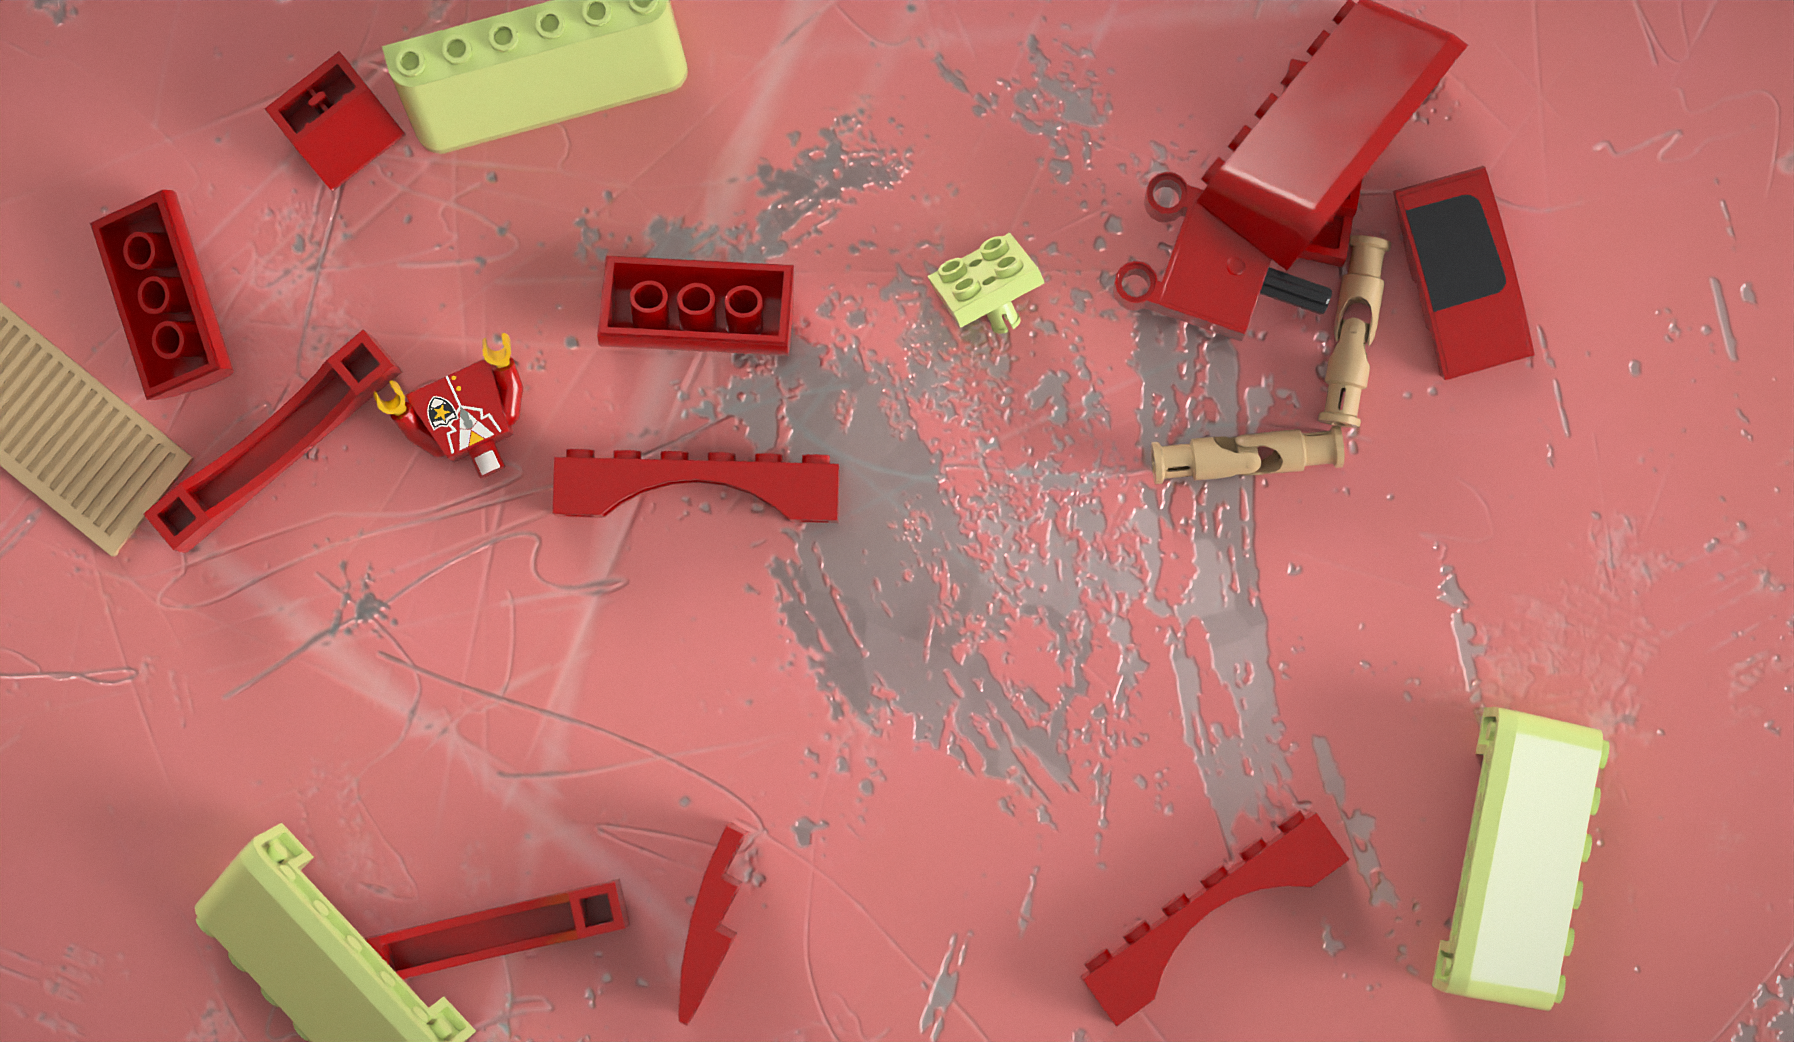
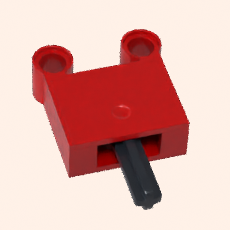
(1211, 271)

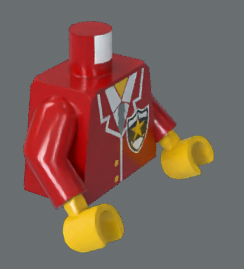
(463, 411)

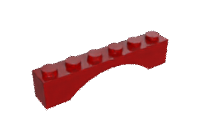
(234, 478)
(600, 485)
(504, 930)
(1132, 974)

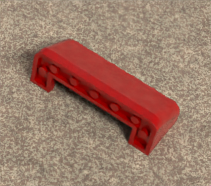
(1327, 126)

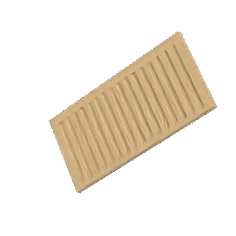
(78, 439)

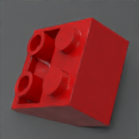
(335, 121)

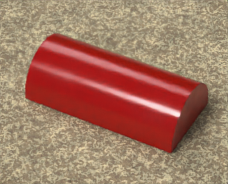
(162, 297)
(696, 305)

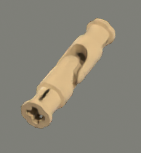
(1348, 364)
(1228, 456)

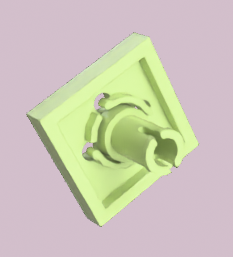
(987, 282)

